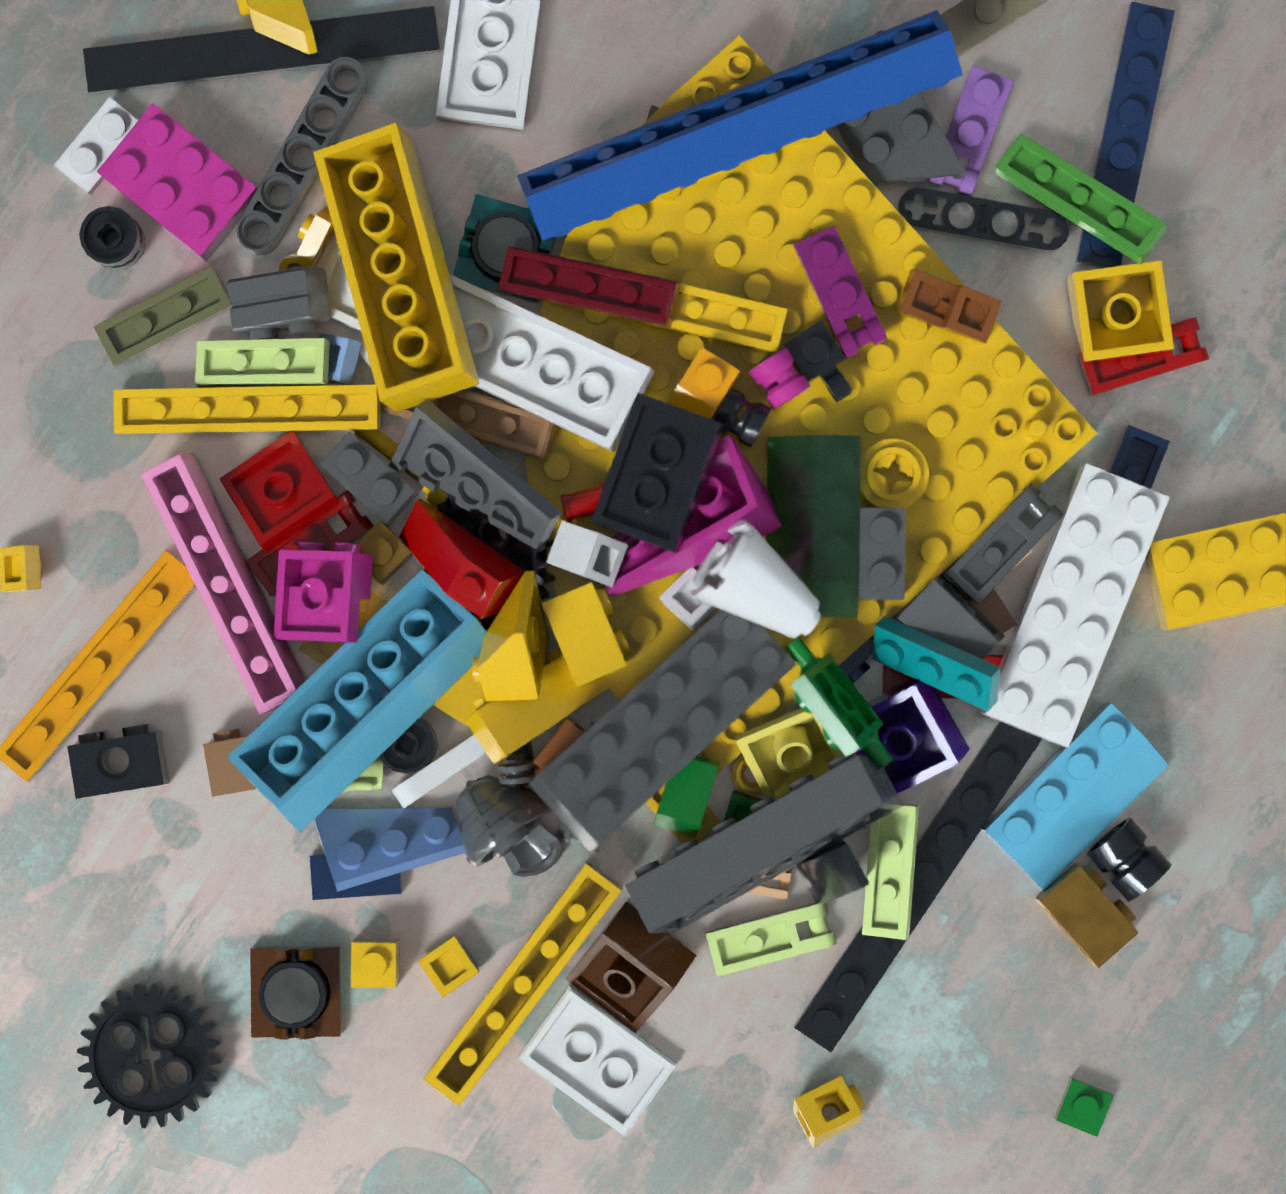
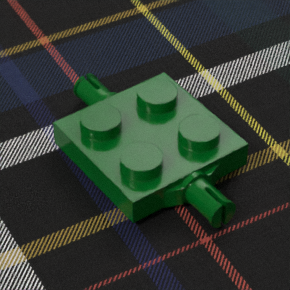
(837, 705)

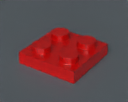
(279, 490)

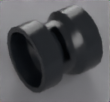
(751, 420)

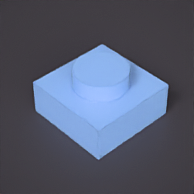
(342, 358)

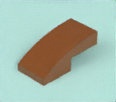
(948, 306)

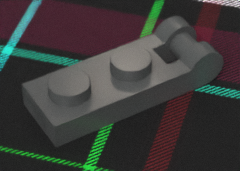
(1002, 545)

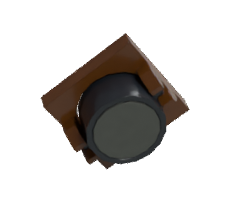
(295, 992)

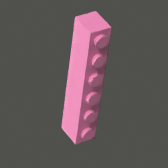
(224, 580)

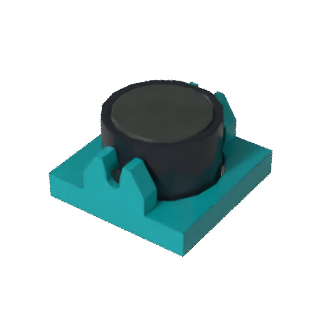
(487, 234)

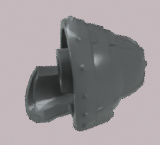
(506, 824)

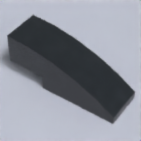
(832, 873)

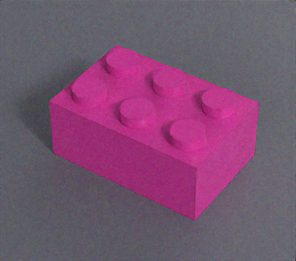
(178, 182)

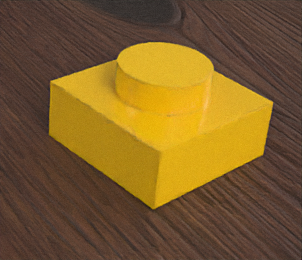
(20, 568)
(448, 966)

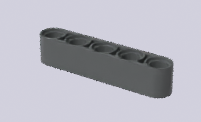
(302, 134)

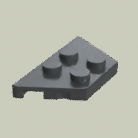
(901, 144)

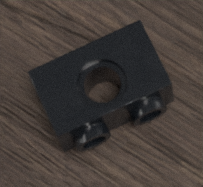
(91, 770)

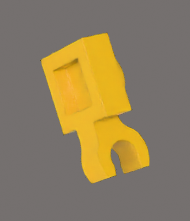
(315, 235)

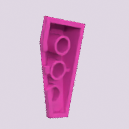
(727, 496)

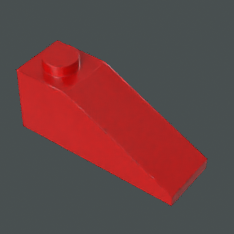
(459, 561)

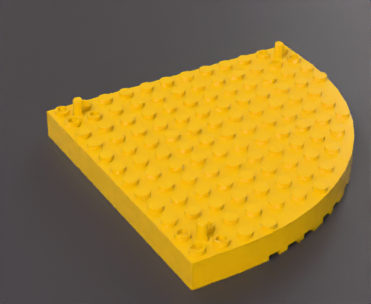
(968, 405)

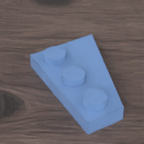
(385, 841)

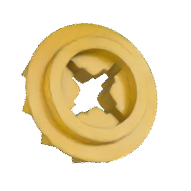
(911, 464)

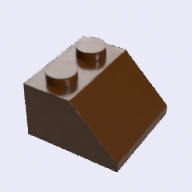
(630, 968)

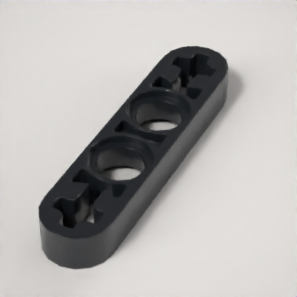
(983, 214)

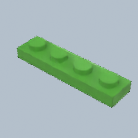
(1081, 198)

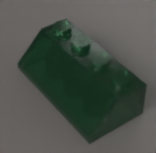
(818, 504)

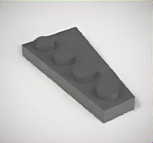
(461, 466)

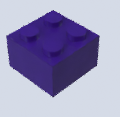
(916, 734)

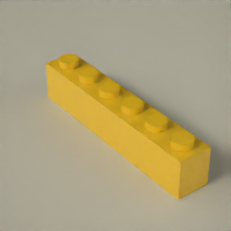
(523, 983)

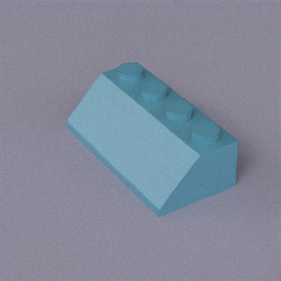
(1075, 795)

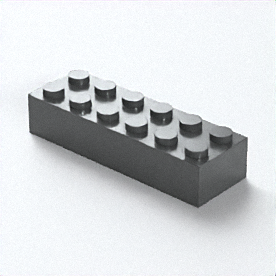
(661, 726)
(763, 844)

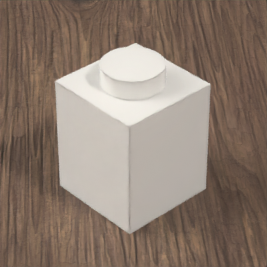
(587, 553)

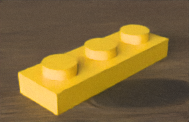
(728, 318)

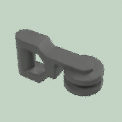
(518, 767)

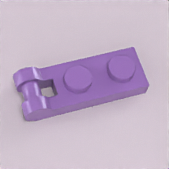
(975, 123)

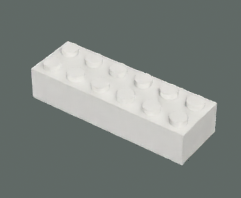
(1076, 604)

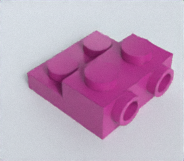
(321, 592)

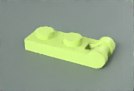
(769, 939)

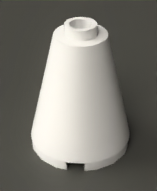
(755, 584)

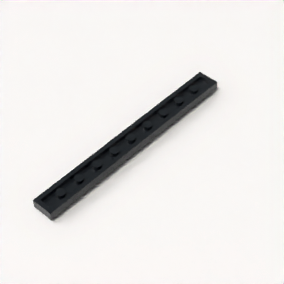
(935, 860)

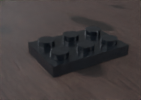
(657, 472)

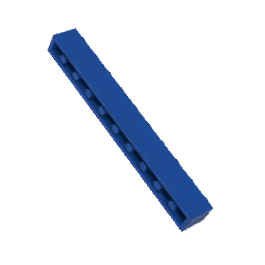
(740, 125)

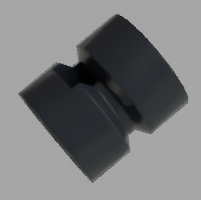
(112, 238)
(412, 749)
(1129, 859)

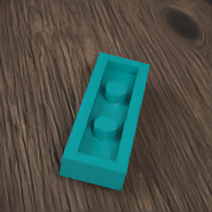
(936, 663)

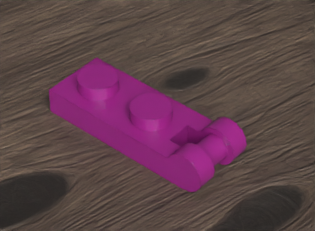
(839, 290)

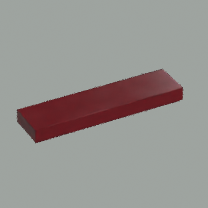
(589, 286)

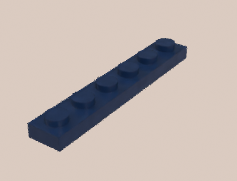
(1129, 116)

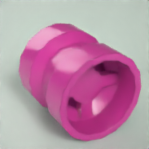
(779, 378)

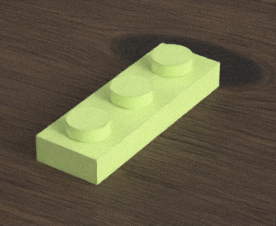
(262, 363)
(891, 874)

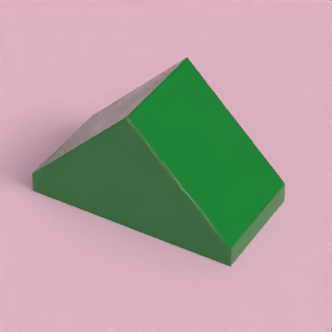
(687, 797)

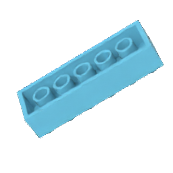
(360, 701)

